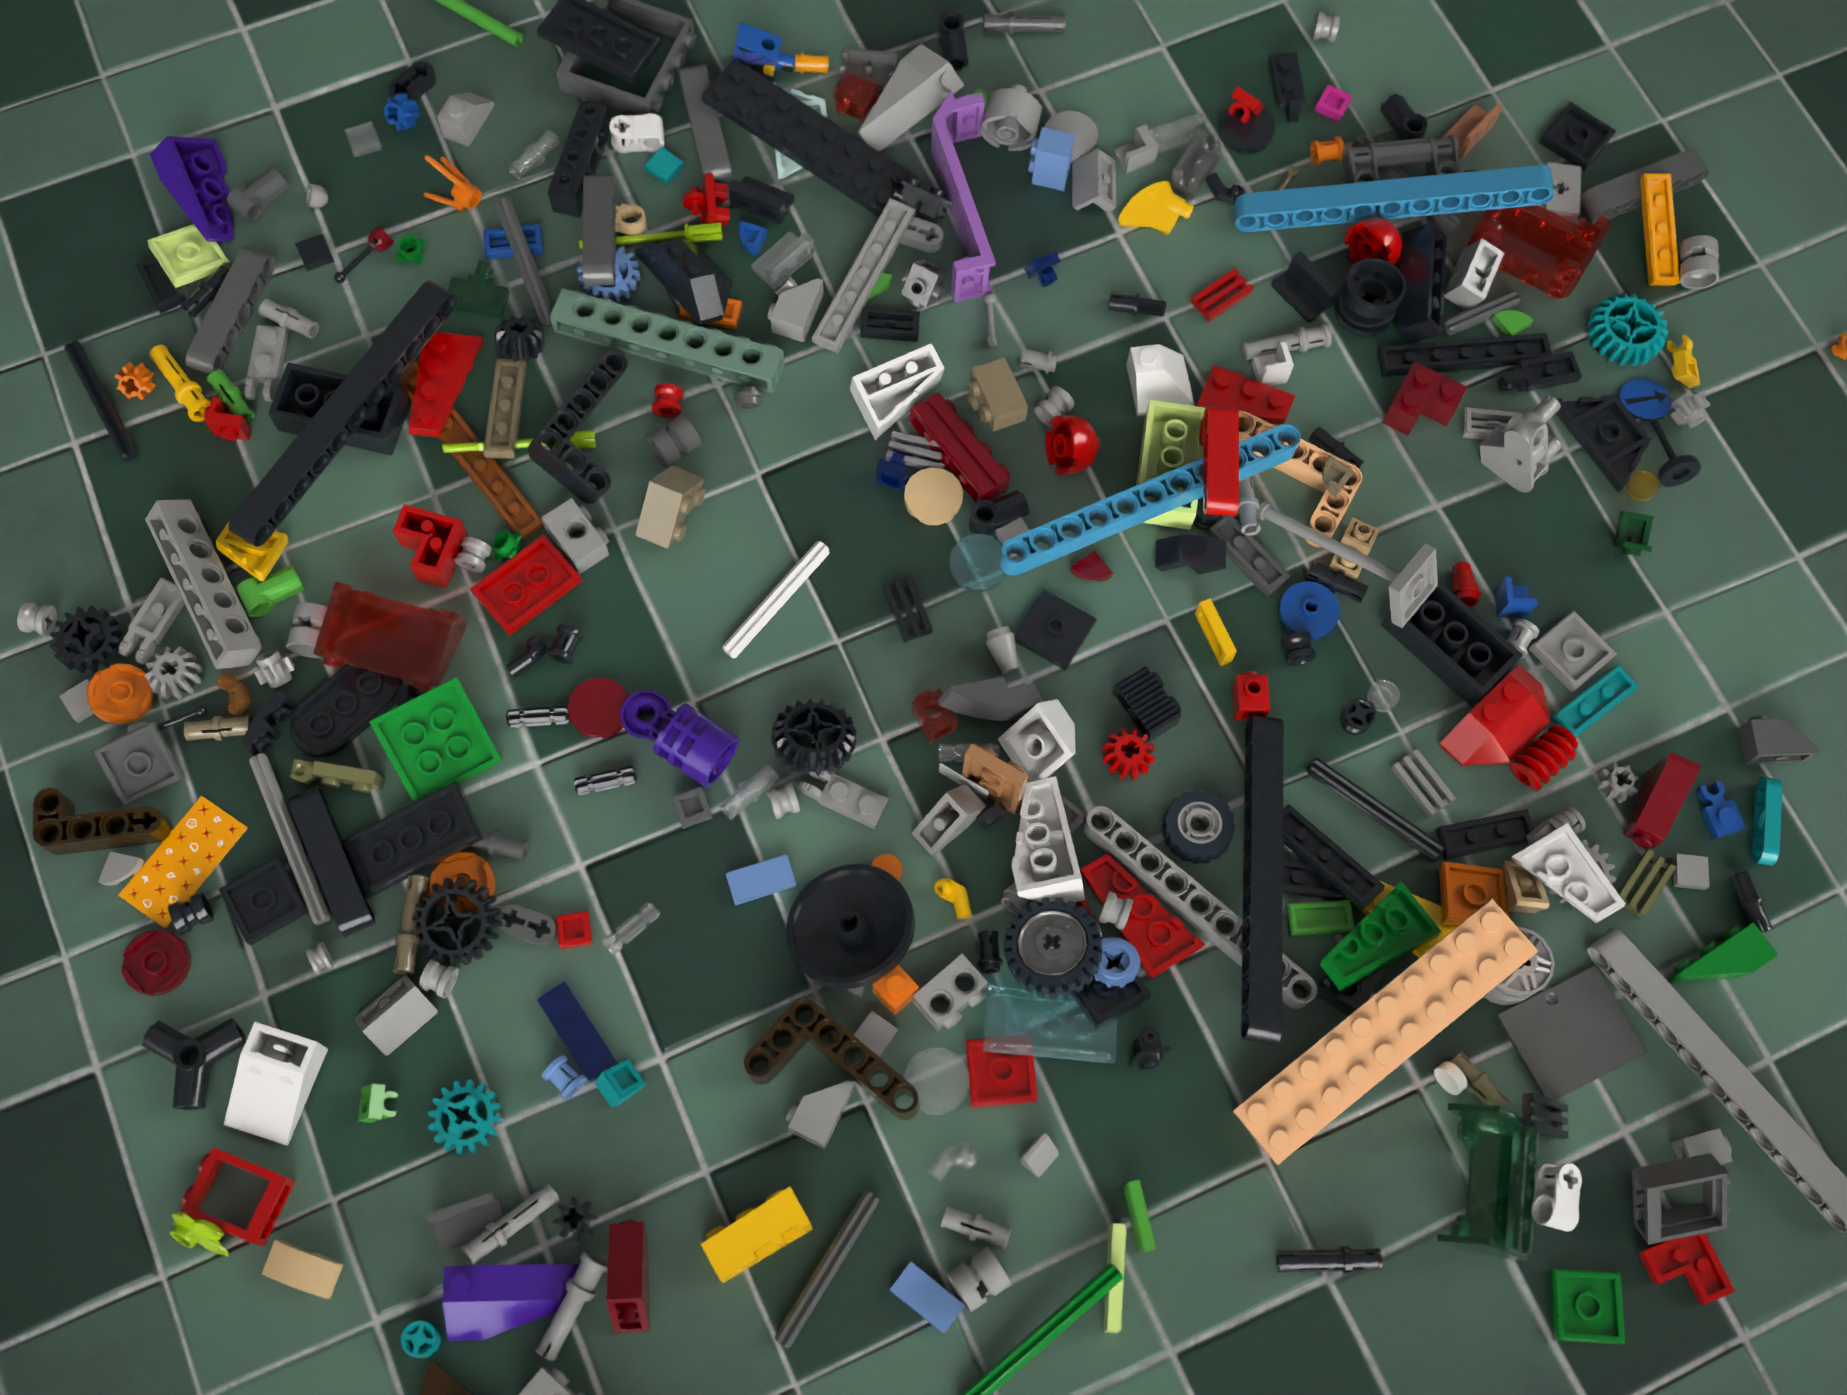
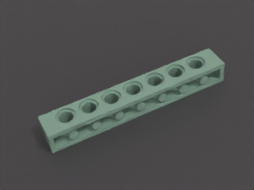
(678, 352)

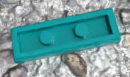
(1595, 701)

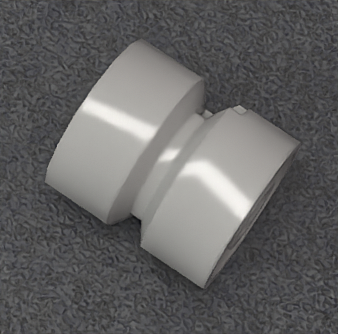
(1699, 262)
(307, 623)
(978, 1279)

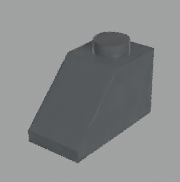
(1773, 742)

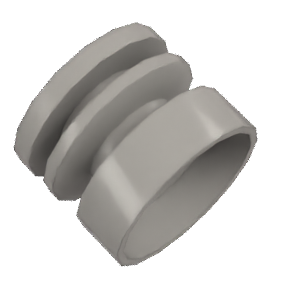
(1528, 978)

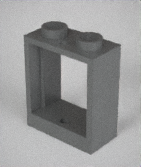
(1682, 1221)

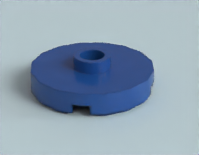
(1298, 618)

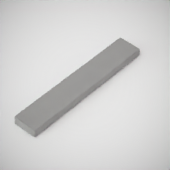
(863, 275)

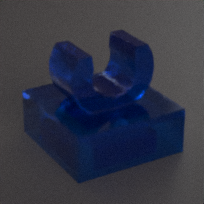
(1044, 269)
(893, 472)

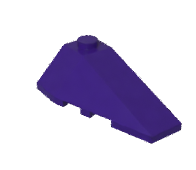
(195, 178)
(497, 1298)

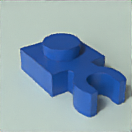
(1720, 815)

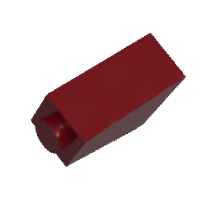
(1661, 800)
(628, 1277)

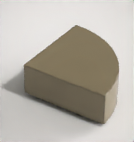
(1335, 475)

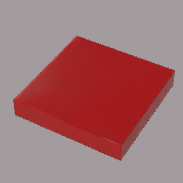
(999, 1077)

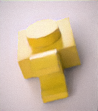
(1685, 365)

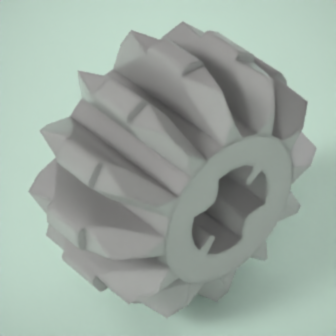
(161, 671)

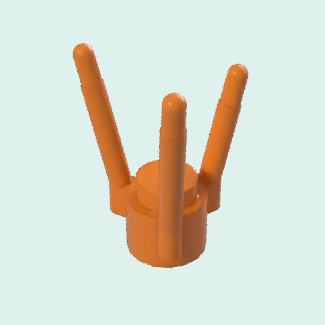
(464, 192)

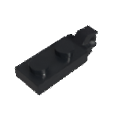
(1287, 84)
(1541, 373)

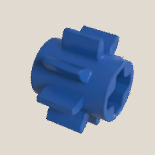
(401, 111)

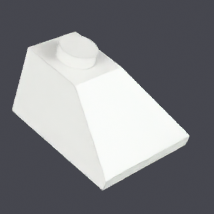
(1157, 375)
(1041, 740)

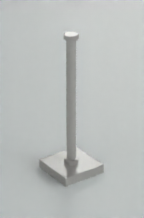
(1408, 587)

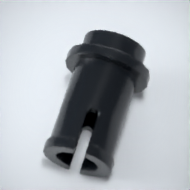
(989, 952)

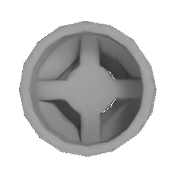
(1056, 404)

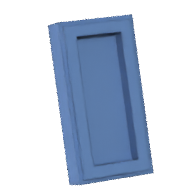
(761, 879)
(927, 1297)

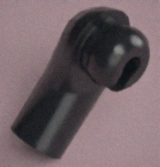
(1221, 192)
(535, 652)

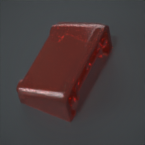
(388, 637)

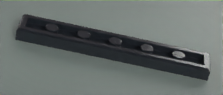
(1463, 354)

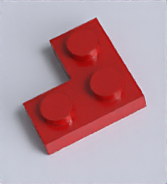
(1691, 1257)

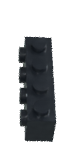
(1424, 273)

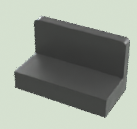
(465, 1220)

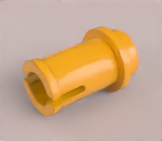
(811, 63)

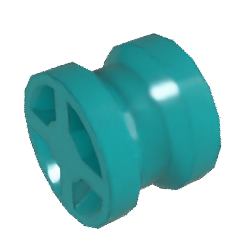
(414, 1337)

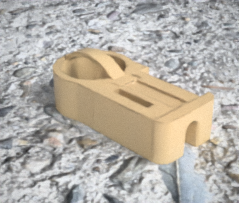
(626, 211)

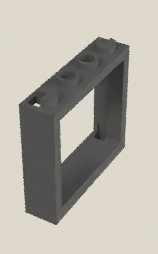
(647, 17)

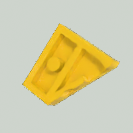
(253, 559)

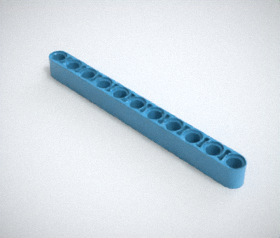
(1394, 198)
(1139, 507)

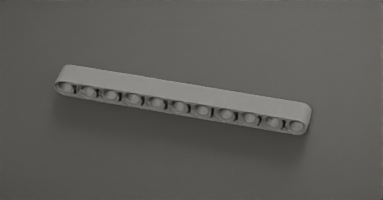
(1723, 1075)

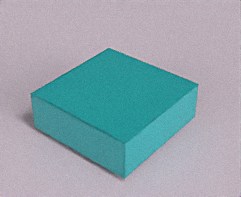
(664, 166)

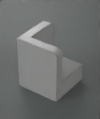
(1139, 152)

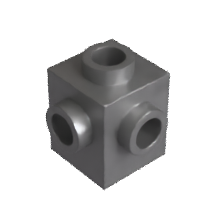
(923, 283)

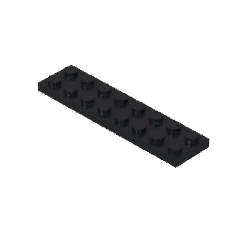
(805, 136)

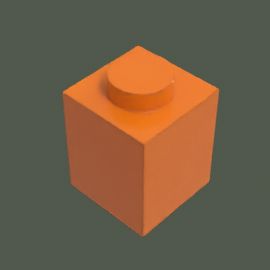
(895, 990)

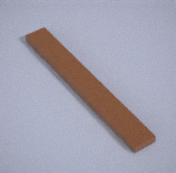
(483, 471)

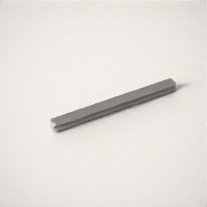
(290, 839)

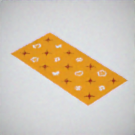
(183, 860)

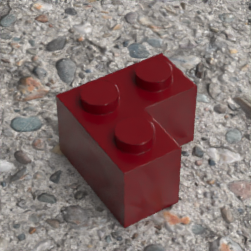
(1425, 394)

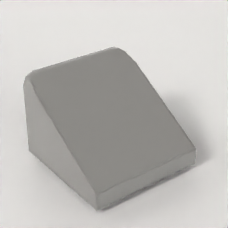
(1040, 1155)

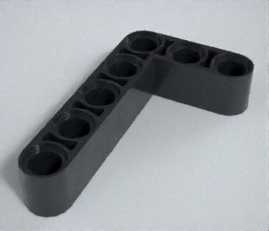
(572, 418)

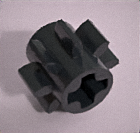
(582, 1225)

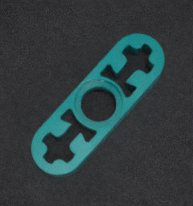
(1767, 821)

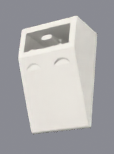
(273, 1082)

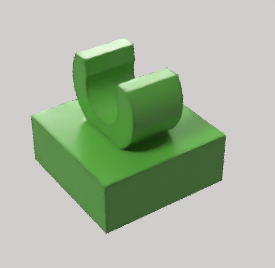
(372, 1103)

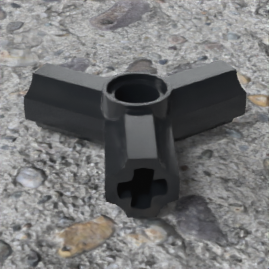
(174, 1046)

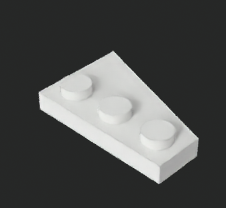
(1571, 872)

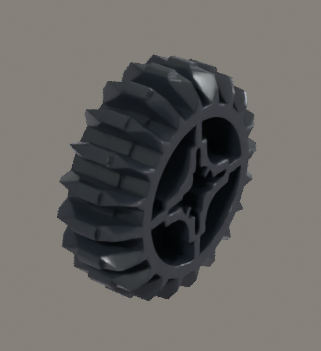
(797, 745)
(459, 934)

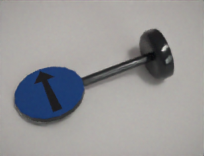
(1651, 402)

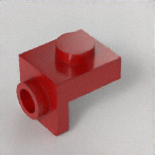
(225, 425)

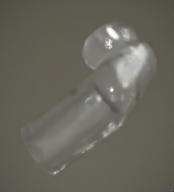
(952, 1156)

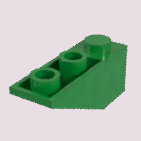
(1733, 958)

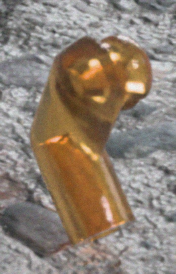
(238, 694)

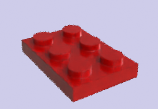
(526, 585)

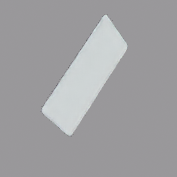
(962, 780)

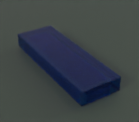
(577, 1031)

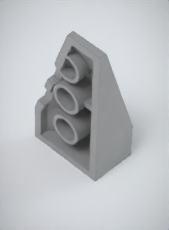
(912, 93)

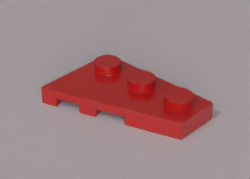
(1249, 395)

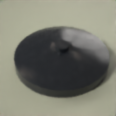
(850, 926)

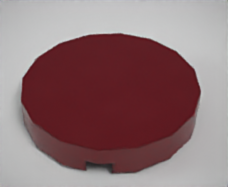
(596, 707)
(156, 962)

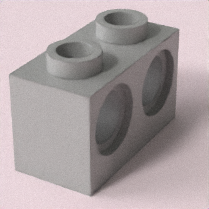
(1473, 274)
(944, 987)

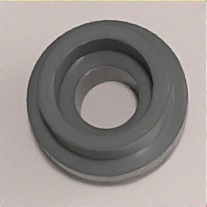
(748, 398)

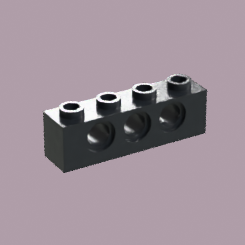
(579, 157)

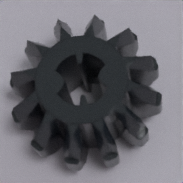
(519, 339)

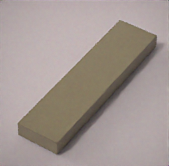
(505, 409)

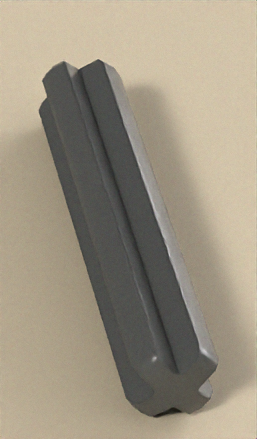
(1480, 313)

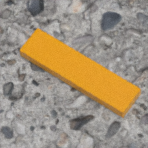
(1659, 229)

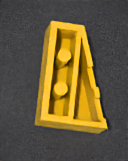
(756, 1234)

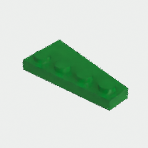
(1380, 938)

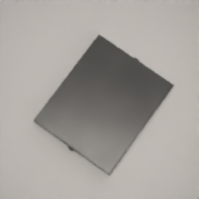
(1571, 1034)

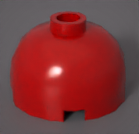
(1373, 239)
(1071, 444)

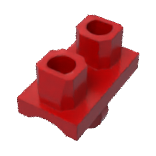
(704, 200)

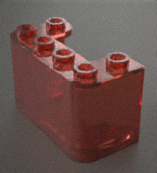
(1542, 246)

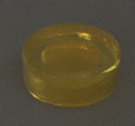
(1642, 485)

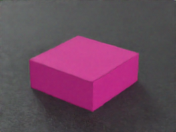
(1333, 103)

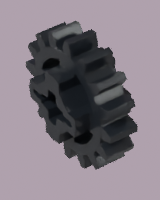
(79, 631)

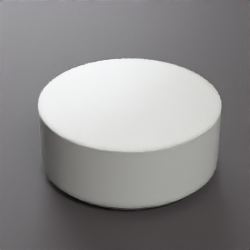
(1450, 1078)

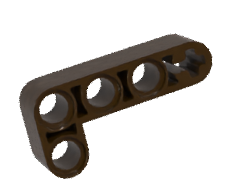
(103, 825)

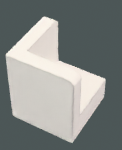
(1275, 367)

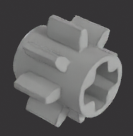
(1690, 410)
(274, 668)
(1609, 783)

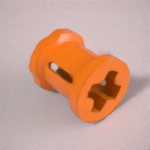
(1326, 150)

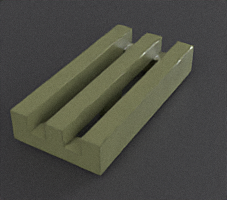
(1658, 863)

